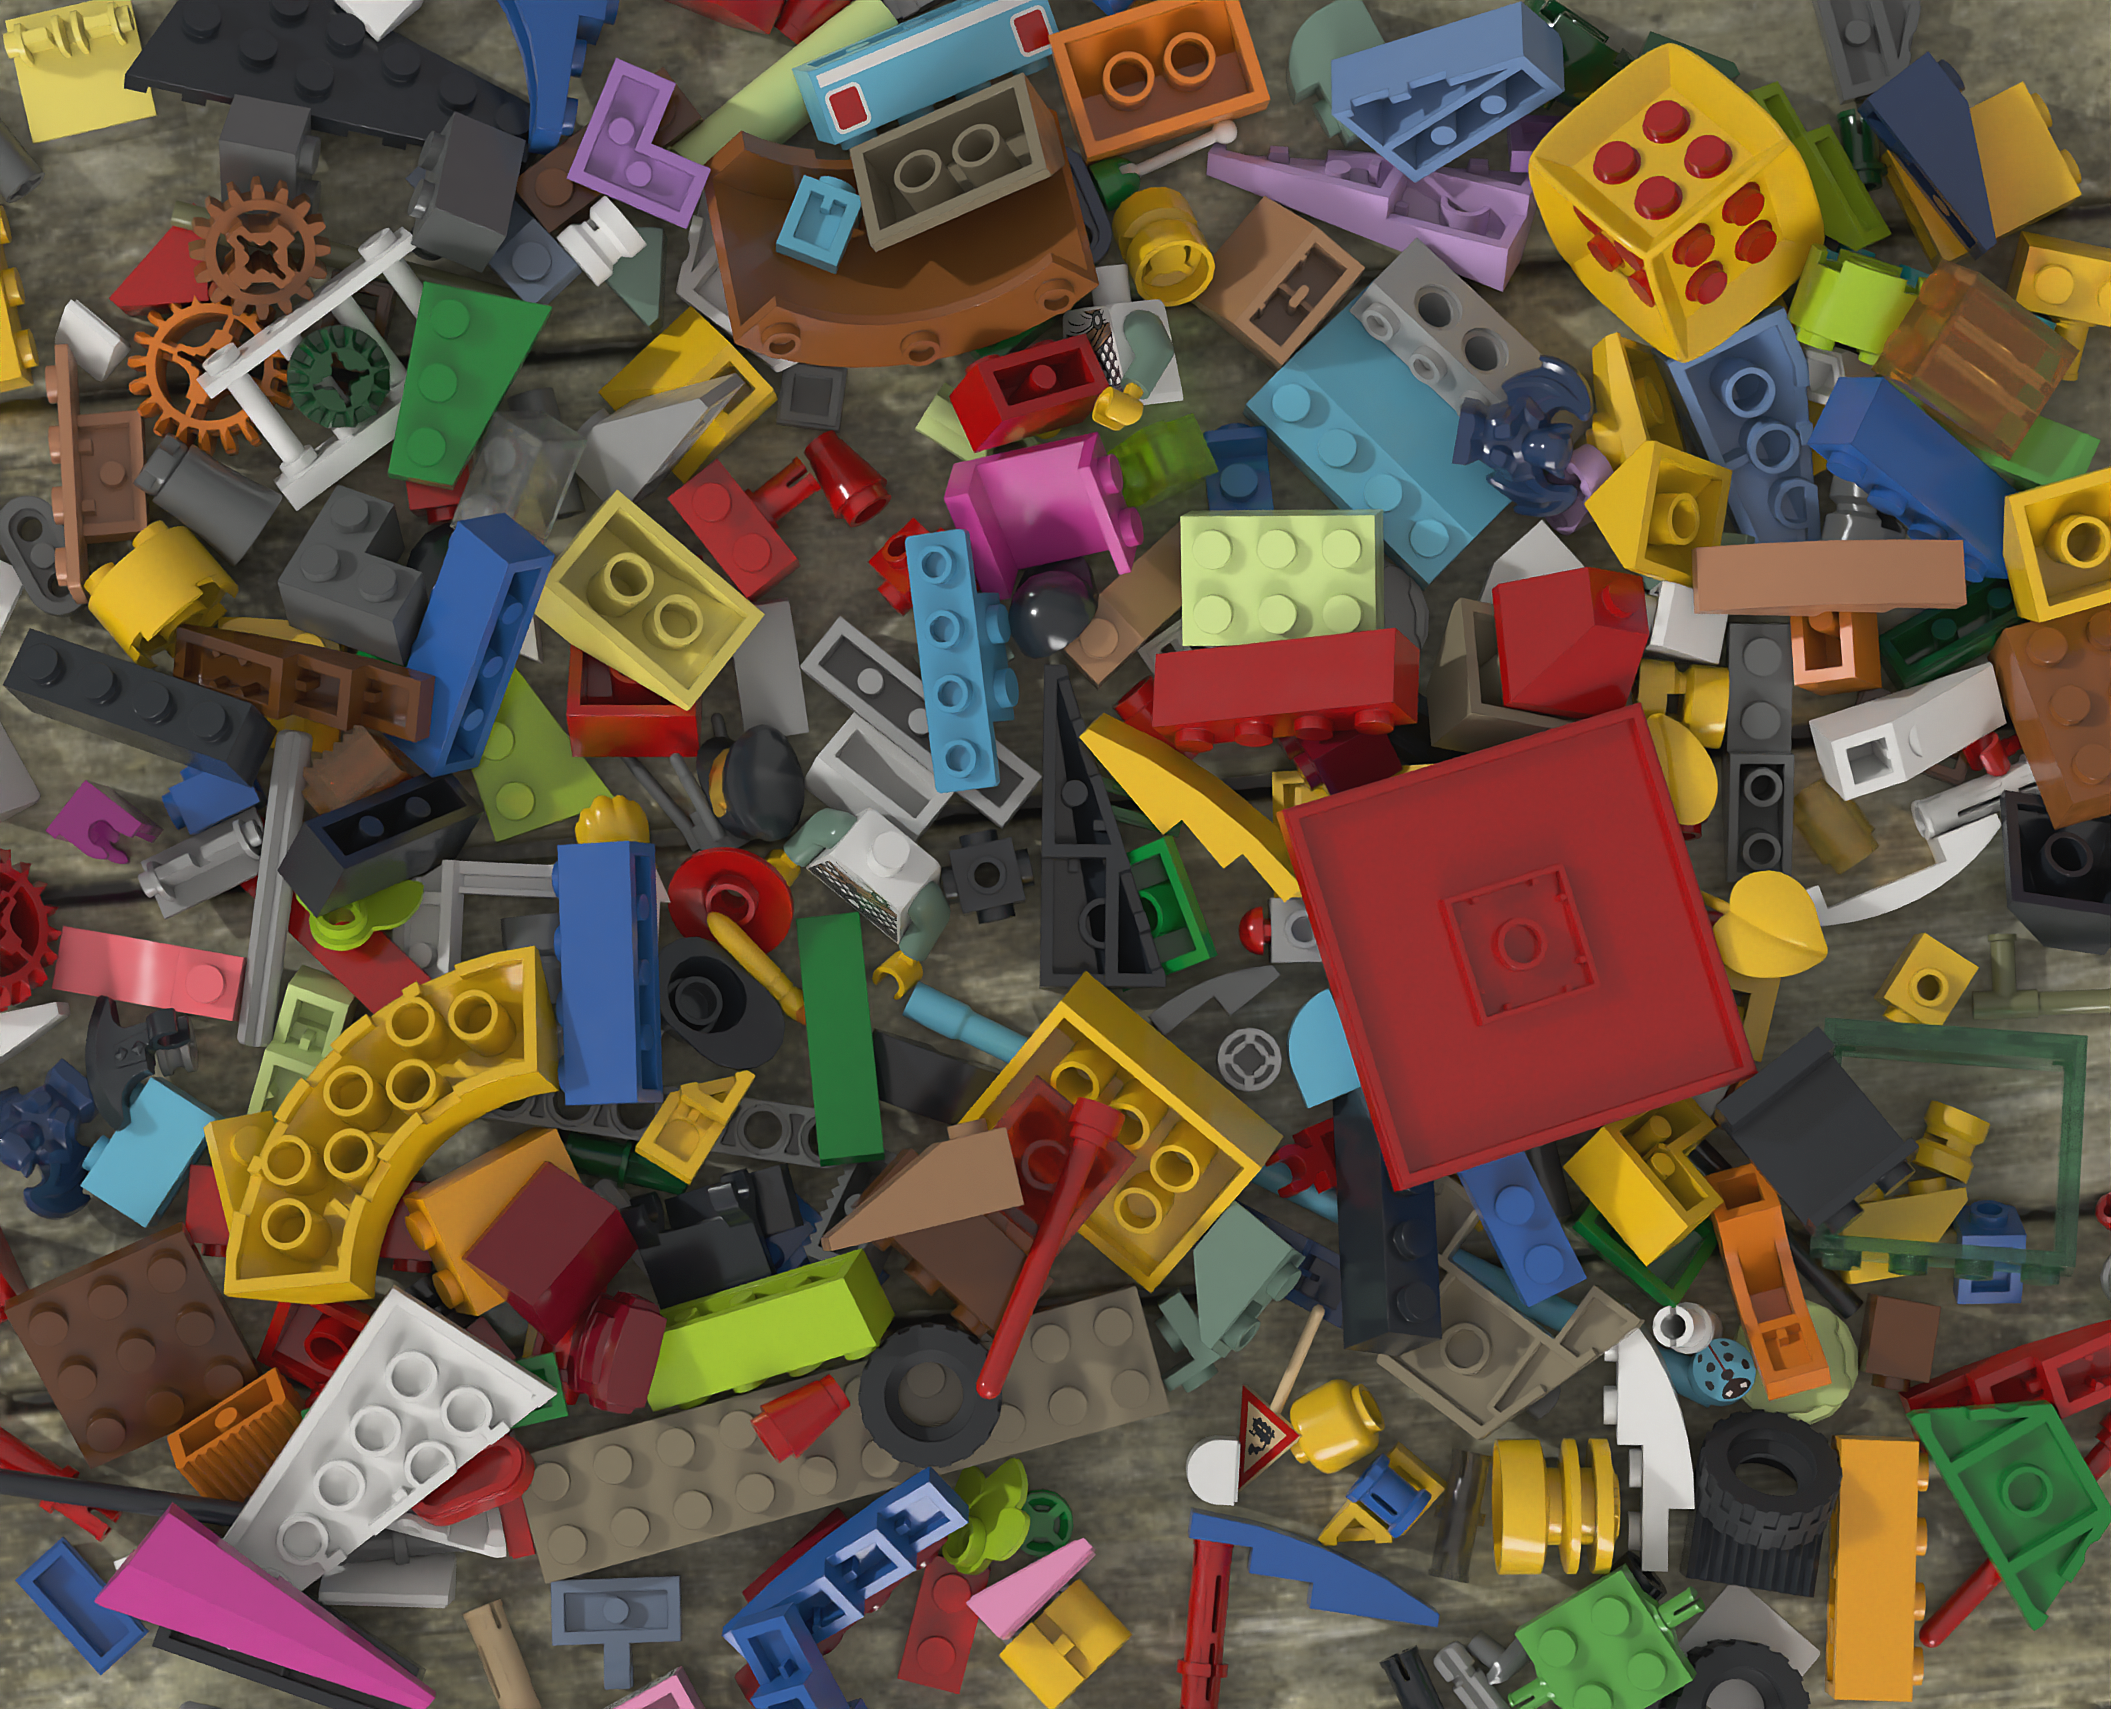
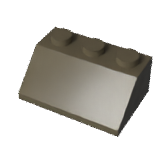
(955, 160)
(1467, 687)

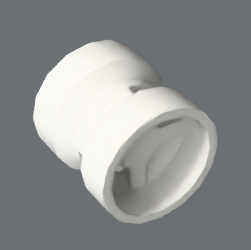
(601, 240)

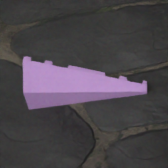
(1465, 216)

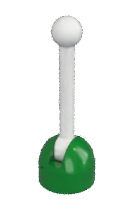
(1119, 178)

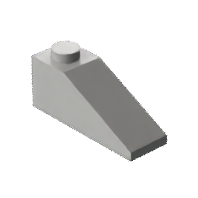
(649, 437)

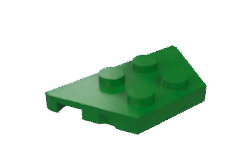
(2019, 1492)

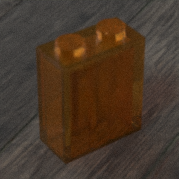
(1975, 359)

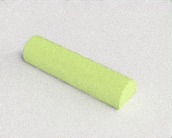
(772, 102)

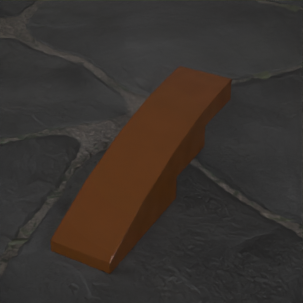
(306, 681)

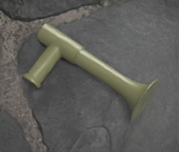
(2010, 1003)

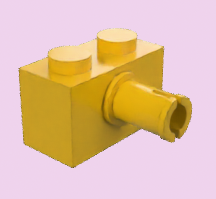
(2066, 283)

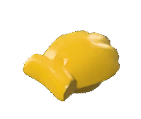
(612, 821)

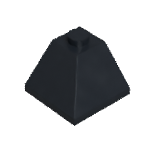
(2057, 877)

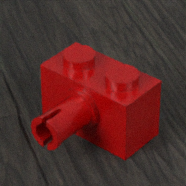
(742, 525)

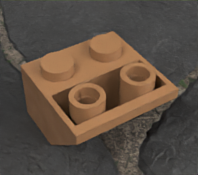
(1277, 282)

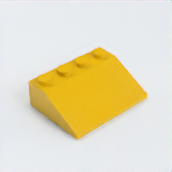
(1184, 1127)

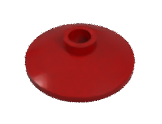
(702, 887)

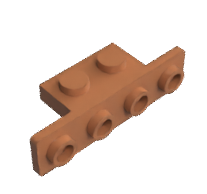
(98, 467)

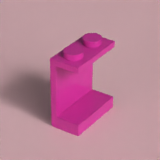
(1042, 509)

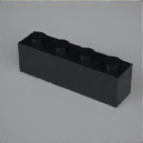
(140, 707)
(1383, 1243)

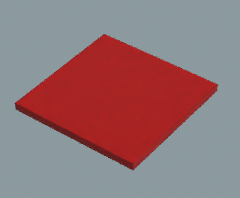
(1516, 945)

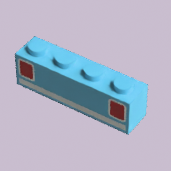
(922, 63)

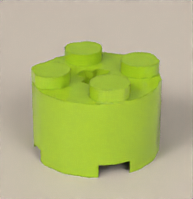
(1850, 302)

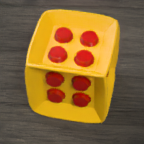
(1677, 201)

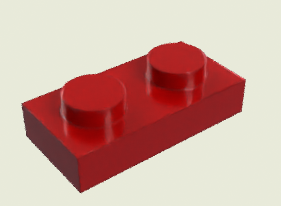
(942, 1627)

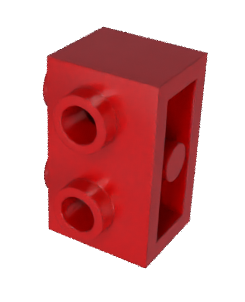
(1028, 392)

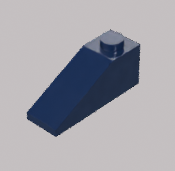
(1934, 141)

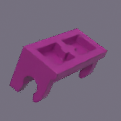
(94, 821)

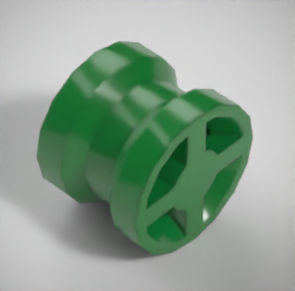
(1041, 1537)

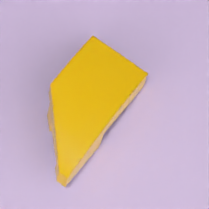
(692, 1124)
(1359, 1523)

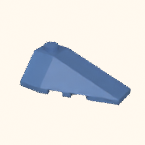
(1752, 416)

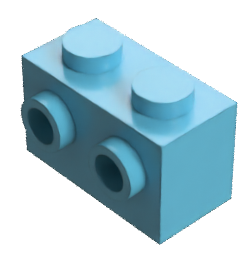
(152, 1156)

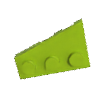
(529, 768)

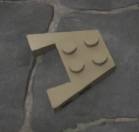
(1490, 1352)

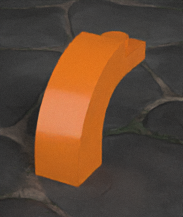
(1766, 1283)

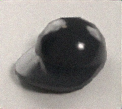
(1052, 606)

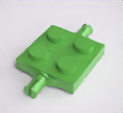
(1607, 1647)

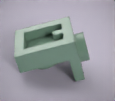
(1182, 1330)

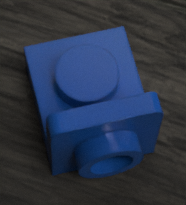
(1242, 466)
(1994, 1226)

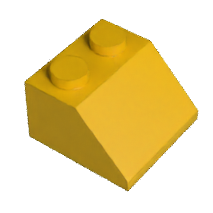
(2059, 546)

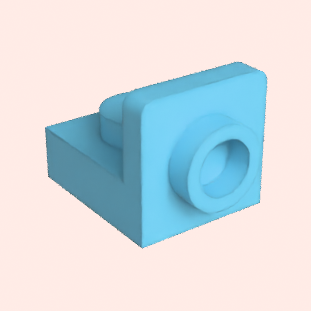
(820, 222)

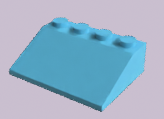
(1378, 442)

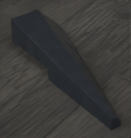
(1087, 886)

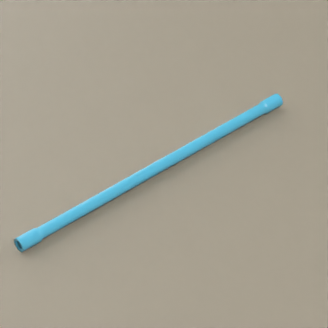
(961, 1023)

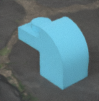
(1320, 1052)

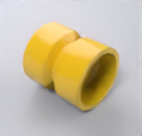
(1163, 246)
(1701, 698)

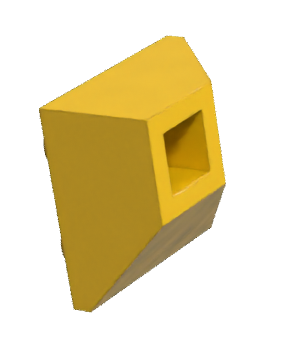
(686, 355)

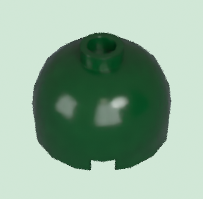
(1586, 57)

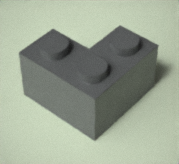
(349, 581)

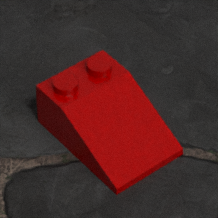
(623, 718)

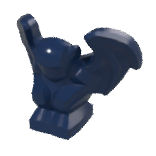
(1522, 441)
(43, 1133)

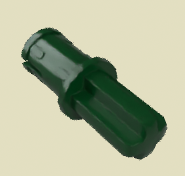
(619, 1163)

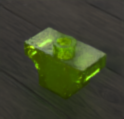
(1163, 461)

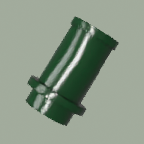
(1862, 149)

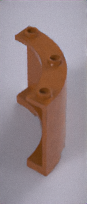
(900, 305)

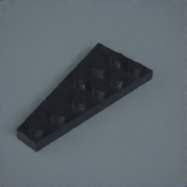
(320, 61)

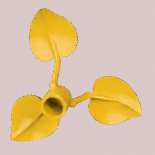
(1770, 918)

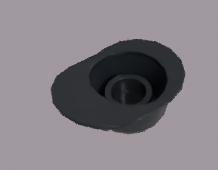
(717, 1005)

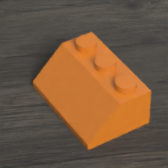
(1157, 74)

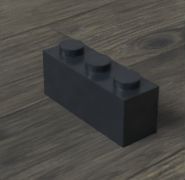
(379, 841)

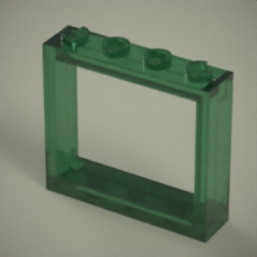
(1986, 1049)

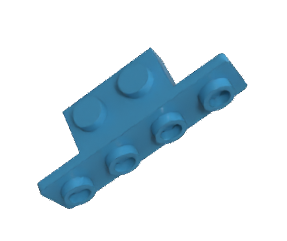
(960, 660)

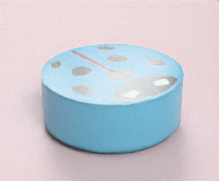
(1721, 1372)

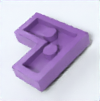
(619, 154)

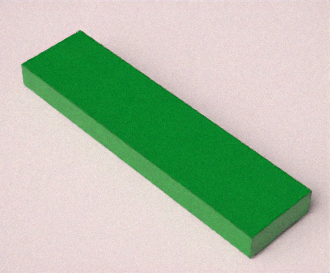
(840, 1039)

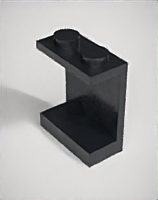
(1816, 1136)

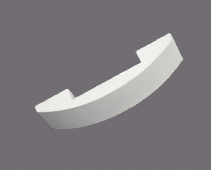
(1951, 854)

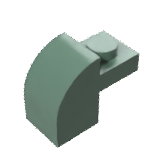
(1325, 36)

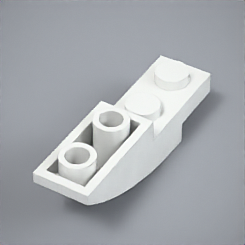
(1649, 1415)

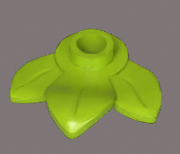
(373, 913)
(995, 1517)

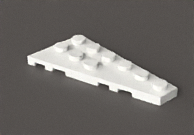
(380, 1437)

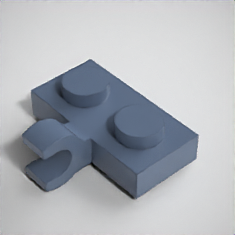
(616, 1615)

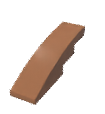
(1828, 577)

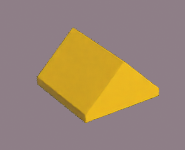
(1661, 510)

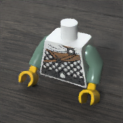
(1131, 347)
(879, 876)

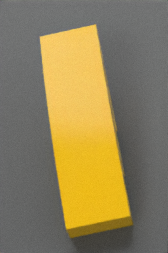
(1177, 789)

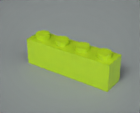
(769, 1330)

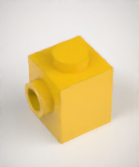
(1924, 982)

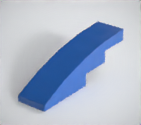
(862, 1556)
(1334, 1579)

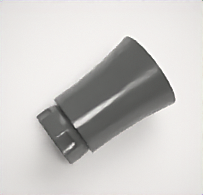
(208, 496)

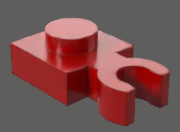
(1309, 1159)

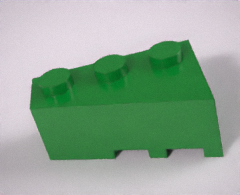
(456, 377)

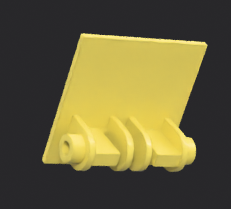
(75, 68)

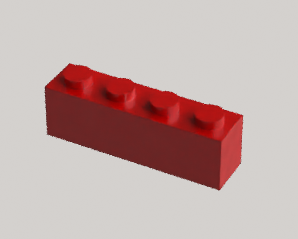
(1286, 689)

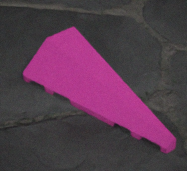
(211, 1591)

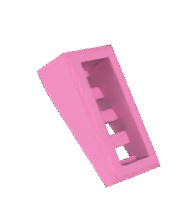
(1021, 1595)

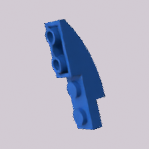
(787, 1663)

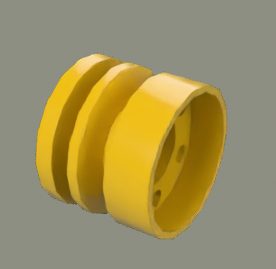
(1553, 1506)

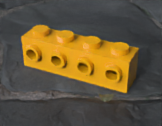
(1874, 1570)

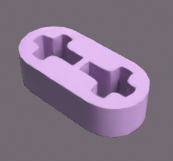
(1587, 472)

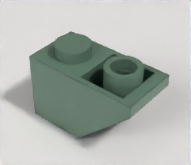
(1237, 1275)

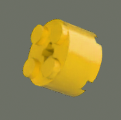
(157, 588)

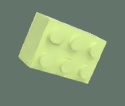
(1280, 574)

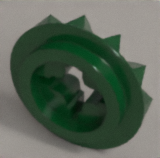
(312, 363)

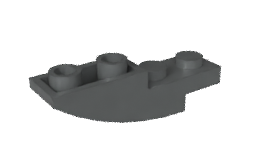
(1757, 750)

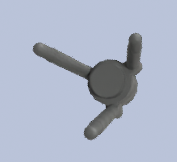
(707, 829)

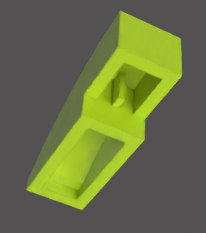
(1842, 197)

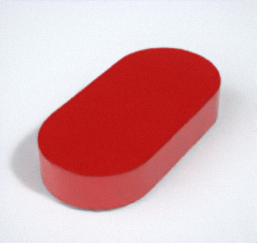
(483, 1483)

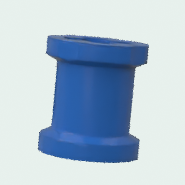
(1388, 1495)

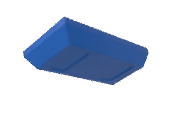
(66, 1591)

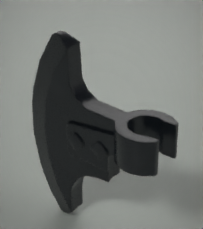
(124, 1056)

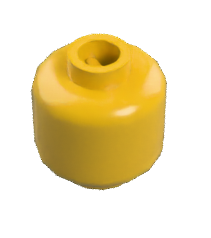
(1336, 1425)

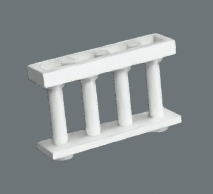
(307, 469)

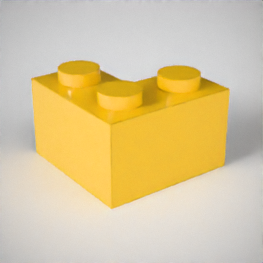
(1644, 1180)

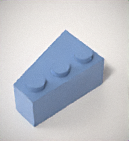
(1448, 86)

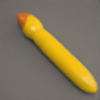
(758, 965)

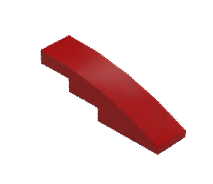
(2064, 1369)

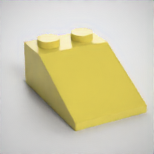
(645, 603)

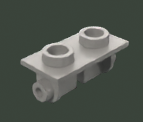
(204, 864)

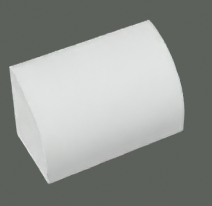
(869, 770)

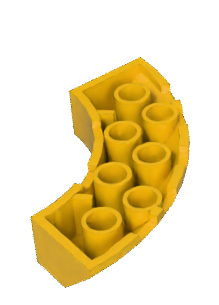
(375, 1117)

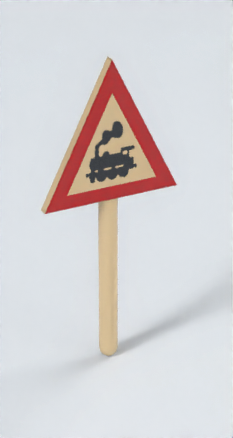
(1263, 1430)

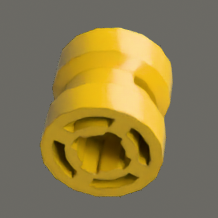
(1950, 1141)

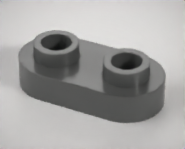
(36, 559)

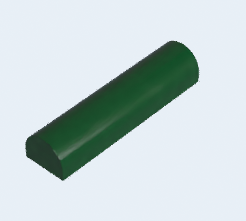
(1947, 639)

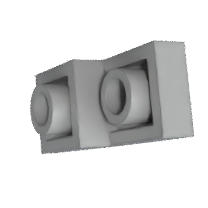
(770, 673)

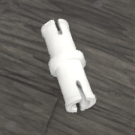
(1687, 1327)

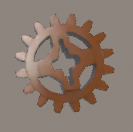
(242, 269)

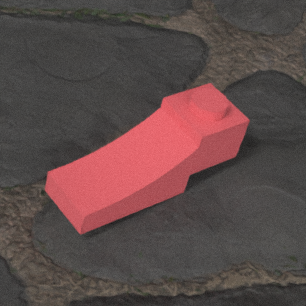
(150, 973)

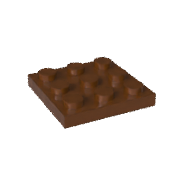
(133, 1344)

